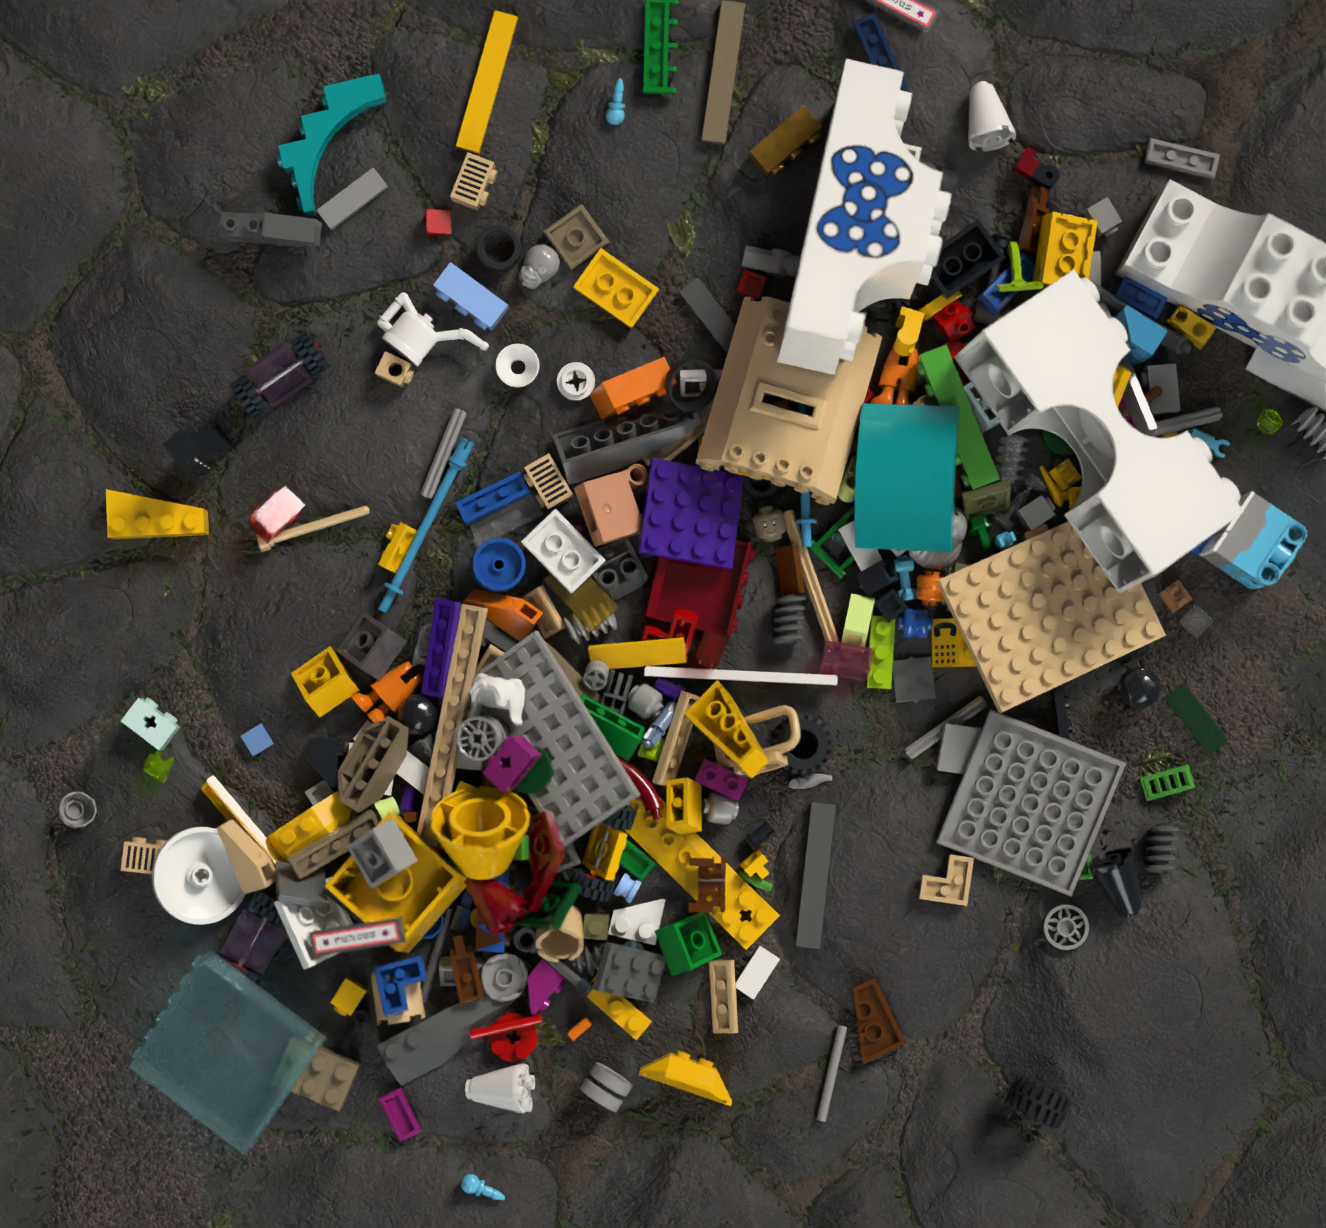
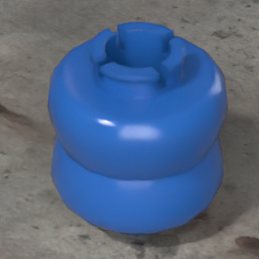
(915, 623)

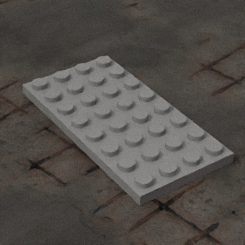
(586, 772)

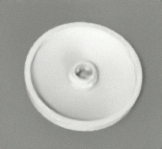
(196, 877)

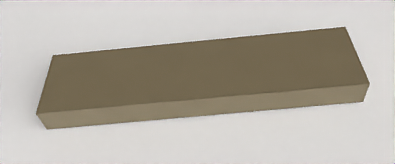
(331, 845)

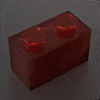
(275, 514)
(710, 649)

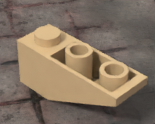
(248, 859)

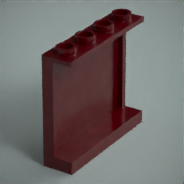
(701, 589)

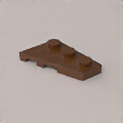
(875, 1022)

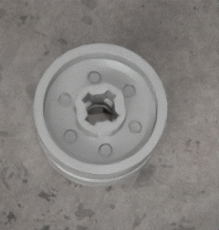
(481, 737)
(605, 1087)

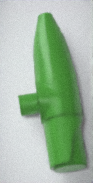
(756, 881)

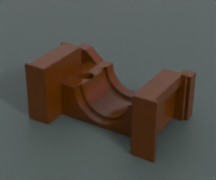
(709, 885)

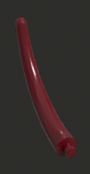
(647, 792)

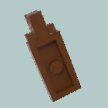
(1032, 222)
(465, 972)

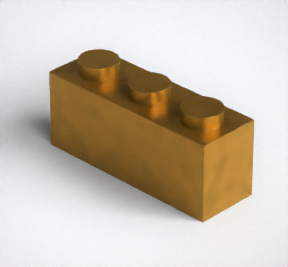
(786, 142)

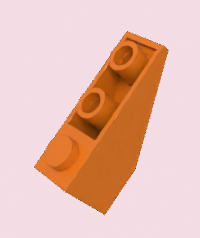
(508, 613)

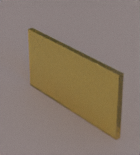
(587, 601)

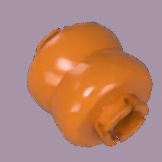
(928, 589)

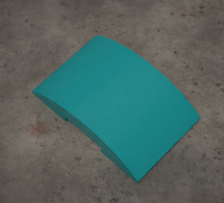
(906, 477)

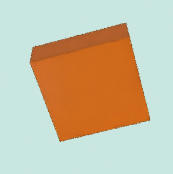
(579, 1028)

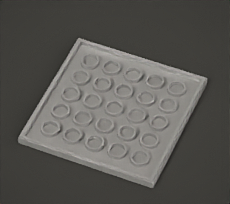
(1030, 802)

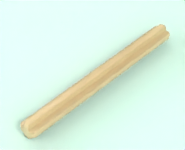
(810, 579)

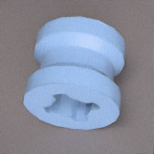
(627, 888)

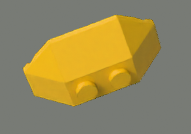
(310, 826)
(688, 1075)

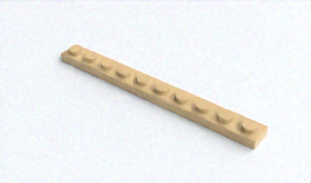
(452, 715)

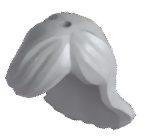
(940, 560)

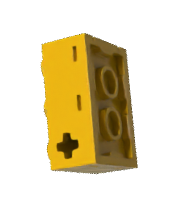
(1064, 246)

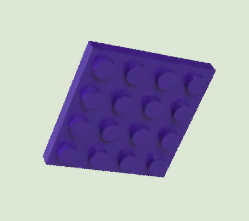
(690, 514)

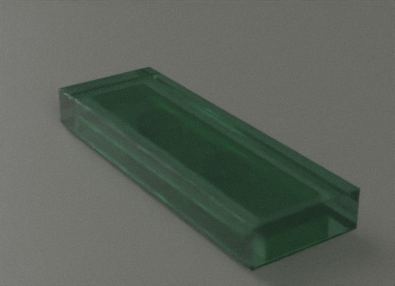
(1196, 719)

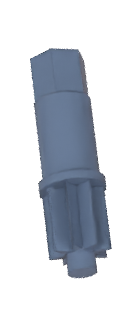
(660, 725)

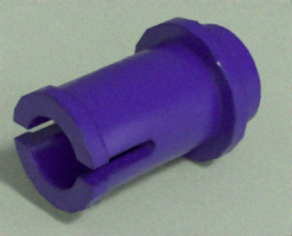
(668, 688)
(408, 799)

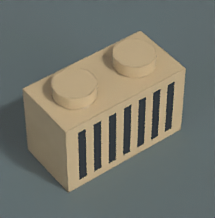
(473, 182)
(548, 482)
(139, 855)

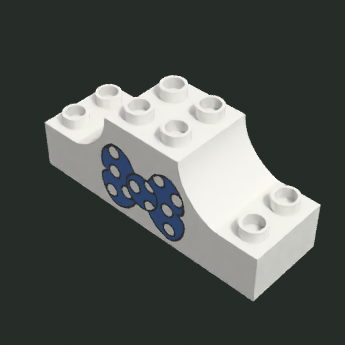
(868, 222)
(1236, 273)

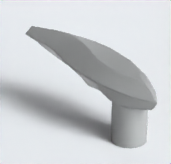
(808, 780)

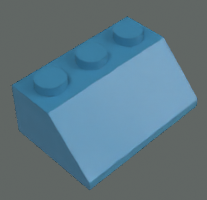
(1142, 334)

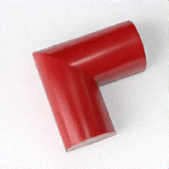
(682, 625)

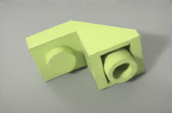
(858, 620)

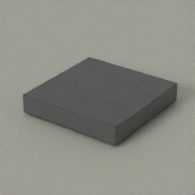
(307, 891)

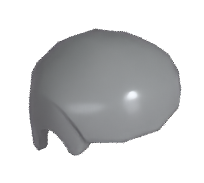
(77, 809)

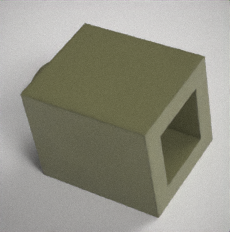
(596, 926)

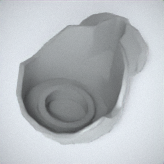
(538, 266)

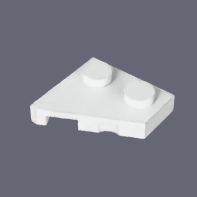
(638, 921)

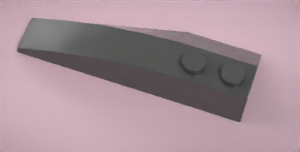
(610, 446)
(437, 1037)

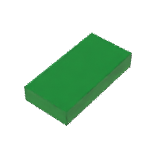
(636, 861)

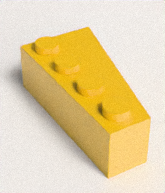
(145, 517)

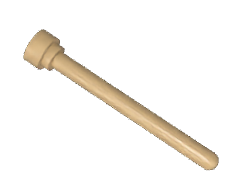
(313, 526)

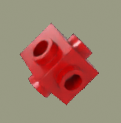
(954, 321)

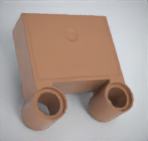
(611, 506)

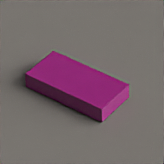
(400, 1114)

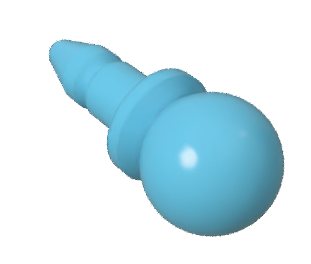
(615, 114)
(471, 1184)

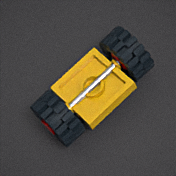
(603, 855)

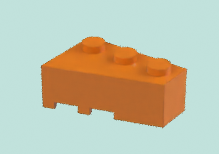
(631, 388)

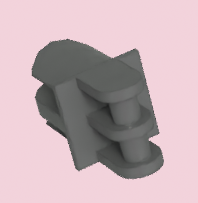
(615, 696)

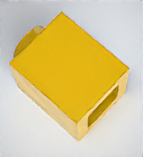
(348, 996)

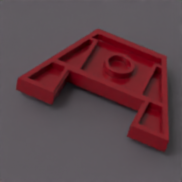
(544, 856)

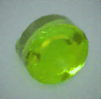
(1269, 422)

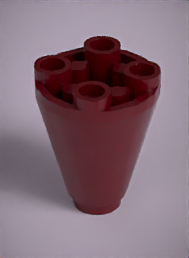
(496, 904)

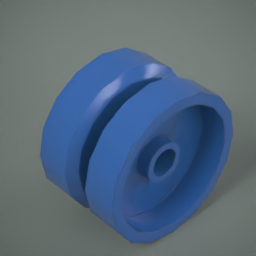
(495, 579)

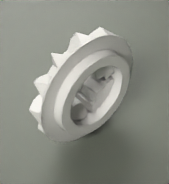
(566, 375)

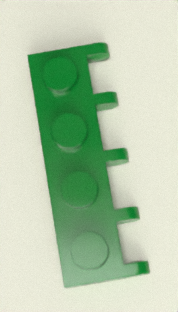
(657, 47)

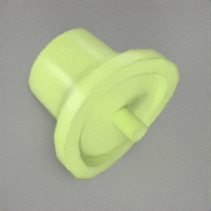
(383, 807)

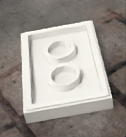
(563, 551)

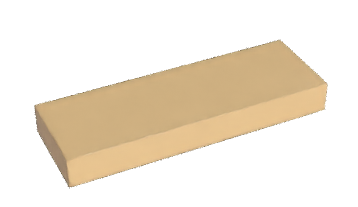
(723, 996)

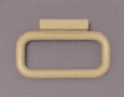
(774, 753)

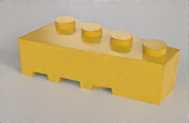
(725, 726)

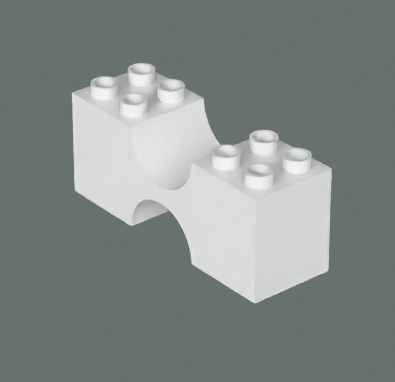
(1139, 494)

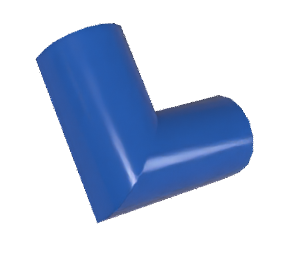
(392, 992)

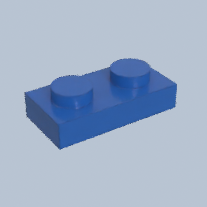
(1141, 297)

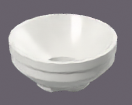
(514, 353)

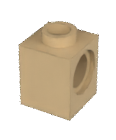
(387, 362)

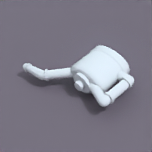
(414, 334)

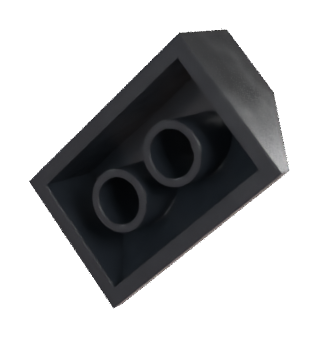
(964, 259)

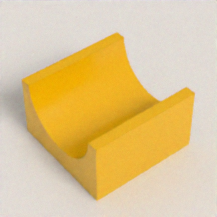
(415, 894)

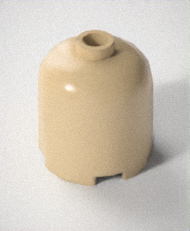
(562, 943)

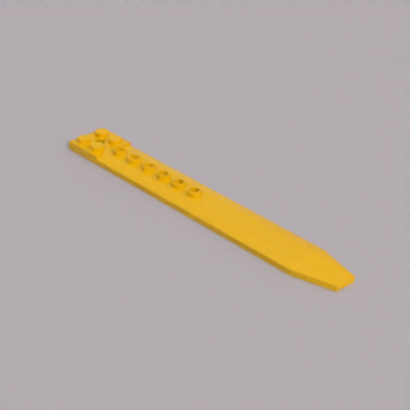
(673, 854)

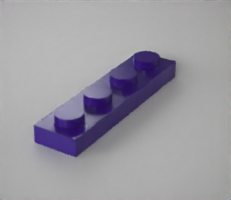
(440, 647)

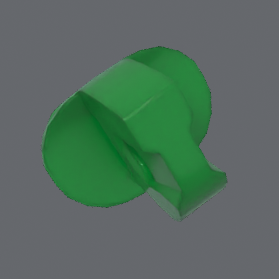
(980, 527)

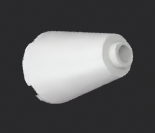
(988, 119)

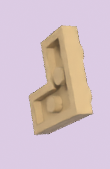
(954, 887)

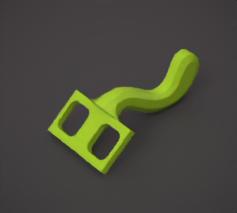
(1017, 282)

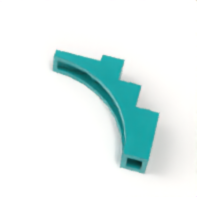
(303, 156)

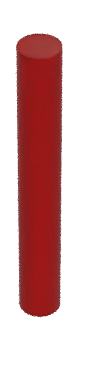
(505, 1026)

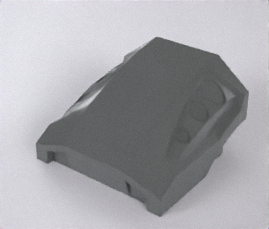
(621, 570)

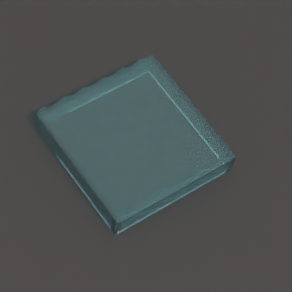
(226, 1051)

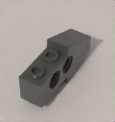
(270, 229)

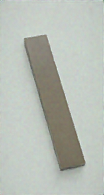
(723, 72)

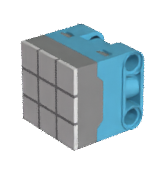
(1255, 543)

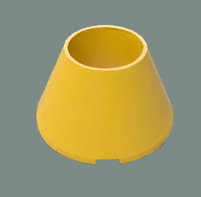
(480, 829)

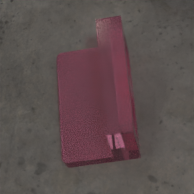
(846, 660)

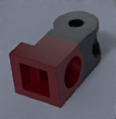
(1036, 171)

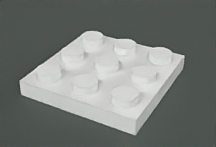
(303, 919)

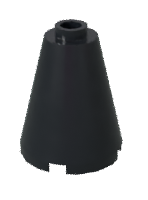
(1119, 880)

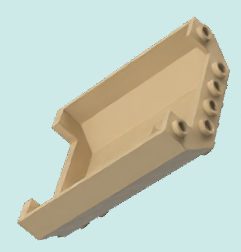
(773, 440)

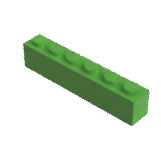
(947, 390)

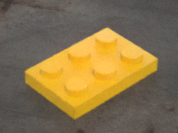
(616, 288)

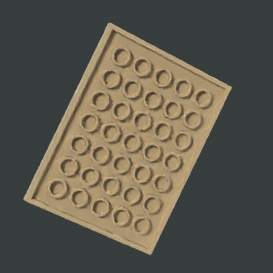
(1044, 615)

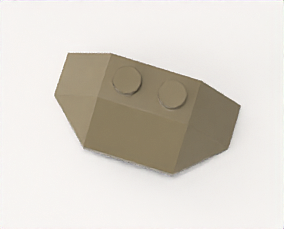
(372, 763)

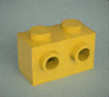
(684, 806)

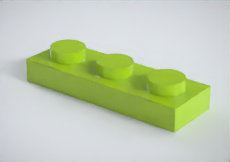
(882, 642)

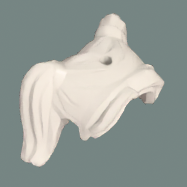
(498, 694)

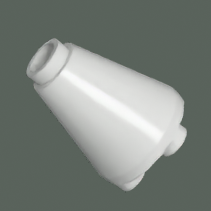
(503, 1088)

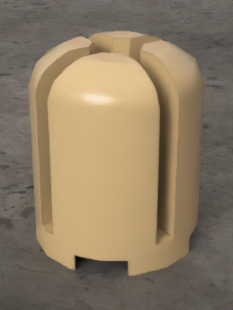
(414, 1001)

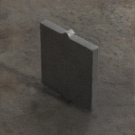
(913, 679)

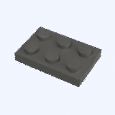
(629, 972)

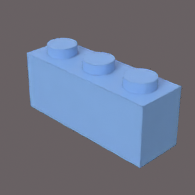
(470, 297)

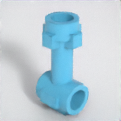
(903, 565)

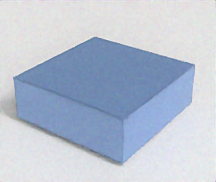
(257, 739)

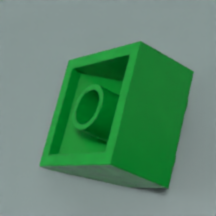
(688, 943)

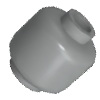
(645, 701)
(719, 808)

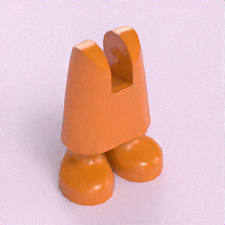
(897, 379)
(390, 690)

